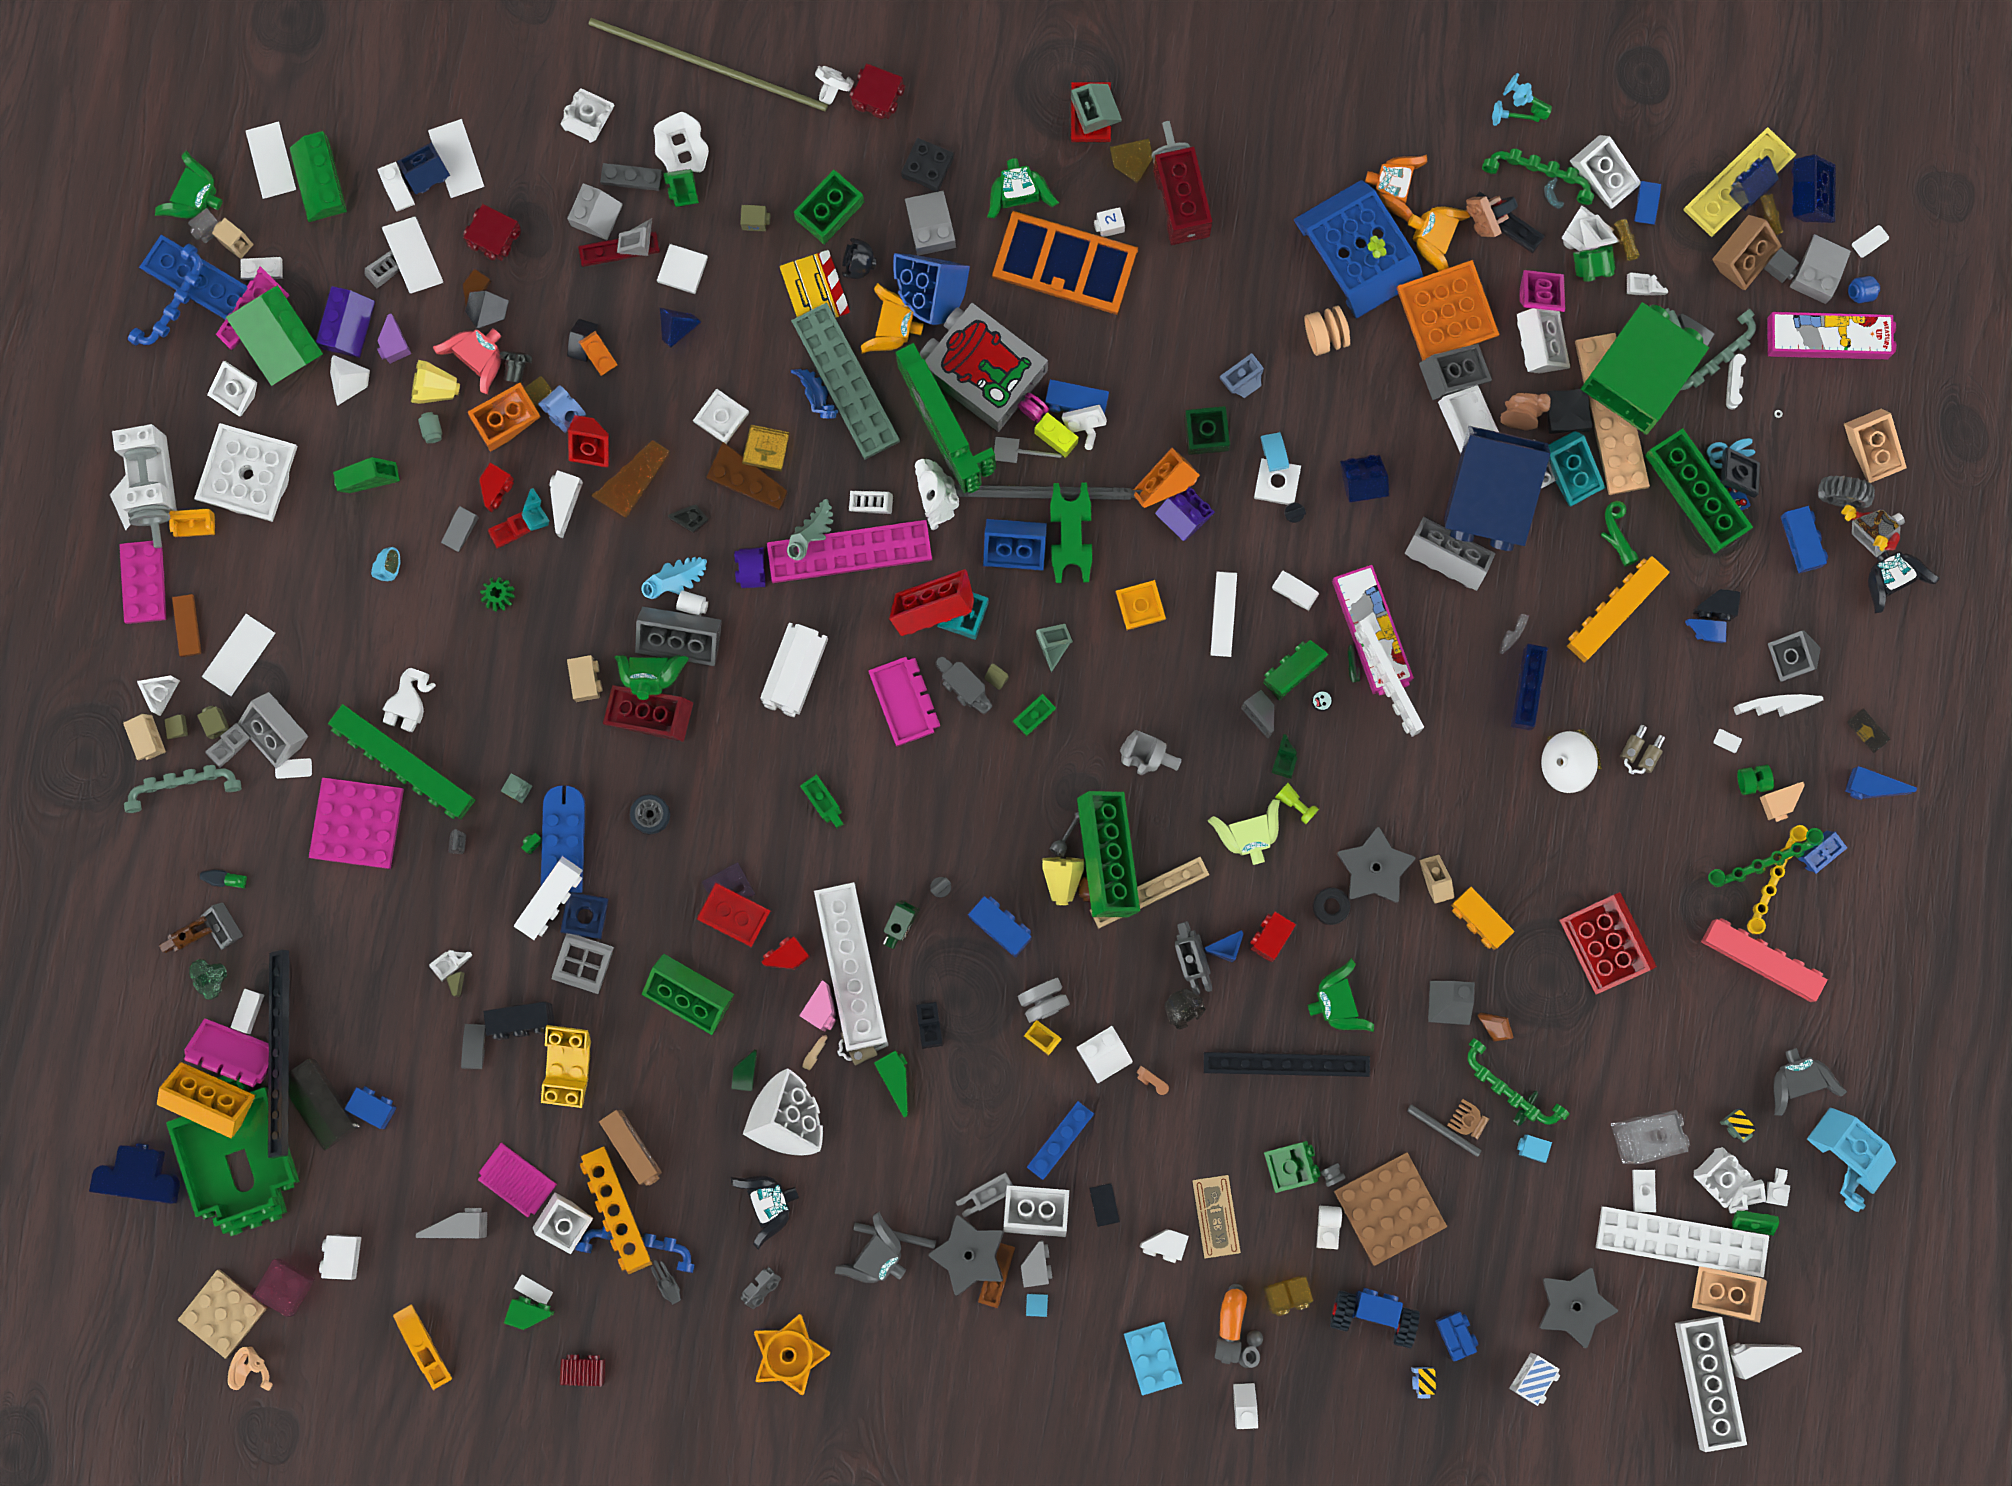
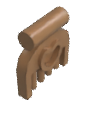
(1471, 1121)

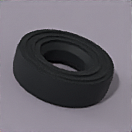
(1322, 915)

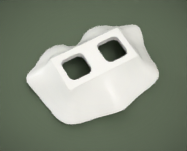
(669, 153)

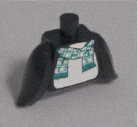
(1894, 574)
(768, 1203)

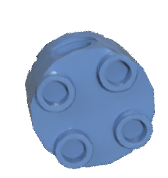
(561, 408)

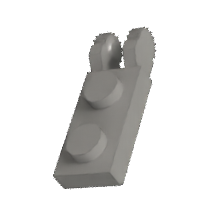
(986, 1194)

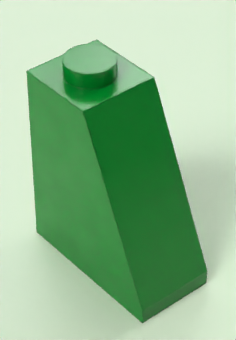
(366, 475)

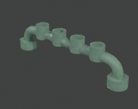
(1727, 354)
(171, 781)

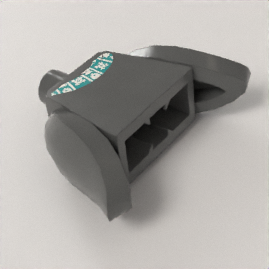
(1802, 1078)
(877, 1258)

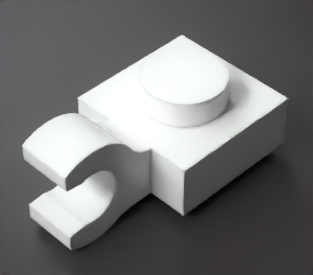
(1776, 1191)

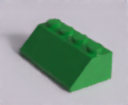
(317, 177)
(687, 994)

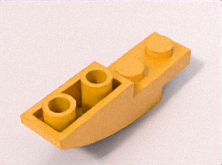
(422, 1347)

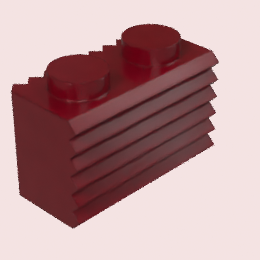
(582, 1371)

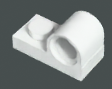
(1328, 1227)

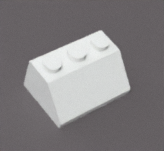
(1543, 340)
(1036, 1211)

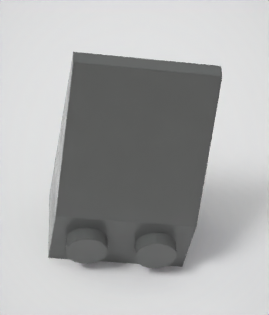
(1454, 371)

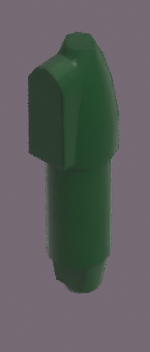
(1354, 671)
(1520, 1118)

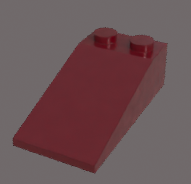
(657, 716)

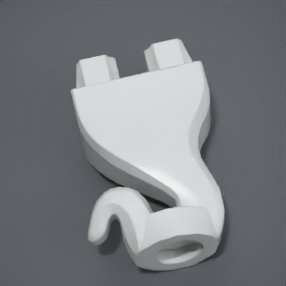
(406, 701)

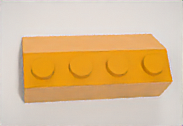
(205, 1099)

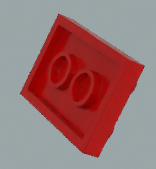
(1077, 132)
(733, 914)

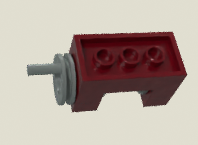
(1182, 190)

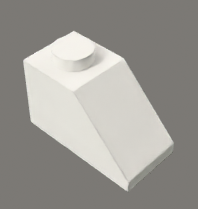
(396, 186)
(1245, 1406)

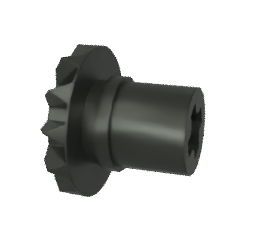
(514, 365)

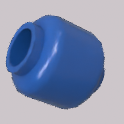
(1864, 289)

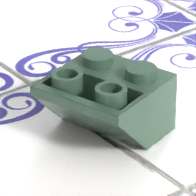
(1095, 107)

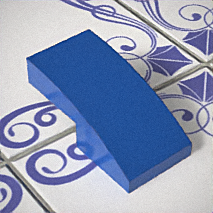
(1647, 202)

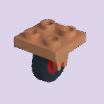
(1489, 213)

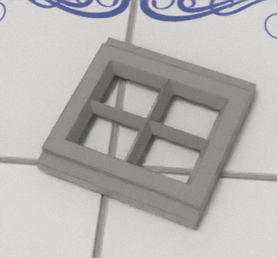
(576, 980)

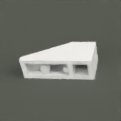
(564, 494)

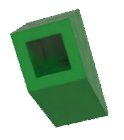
(525, 1314)

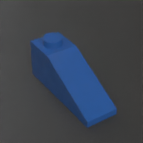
(1870, 784)

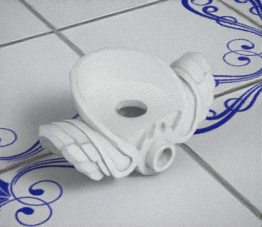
(941, 506)

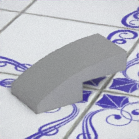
(228, 745)

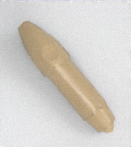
(811, 1058)

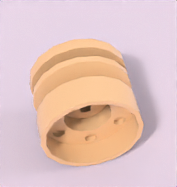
(1323, 331)

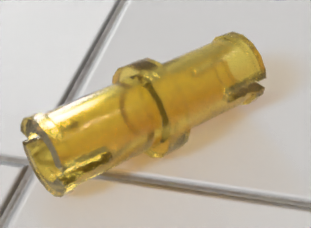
(1771, 213)
(1627, 239)

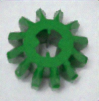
(502, 587)

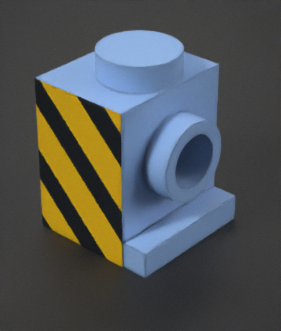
(1424, 1381)

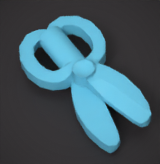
(1737, 446)

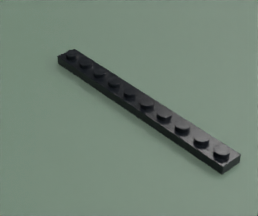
(278, 1054)

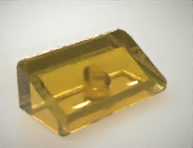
(538, 391)

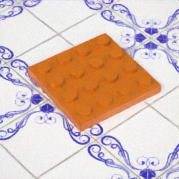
(1447, 310)

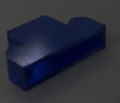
(136, 1176)

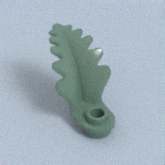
(811, 531)

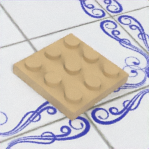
(222, 1313)

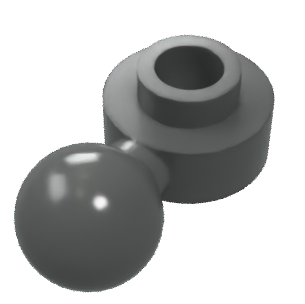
(1254, 1339)

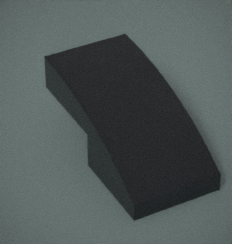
(929, 1025)

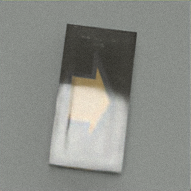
(1868, 730)

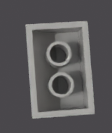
(272, 729)

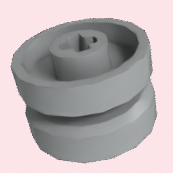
(1044, 1001)

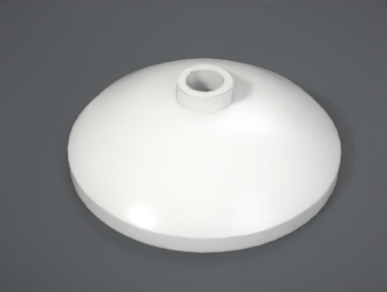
(1578, 765)

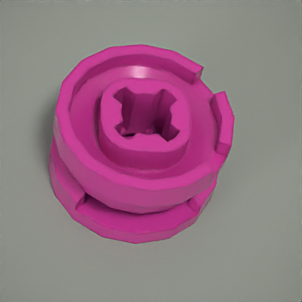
(1033, 407)

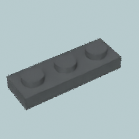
(631, 177)

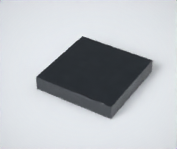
(1740, 472)

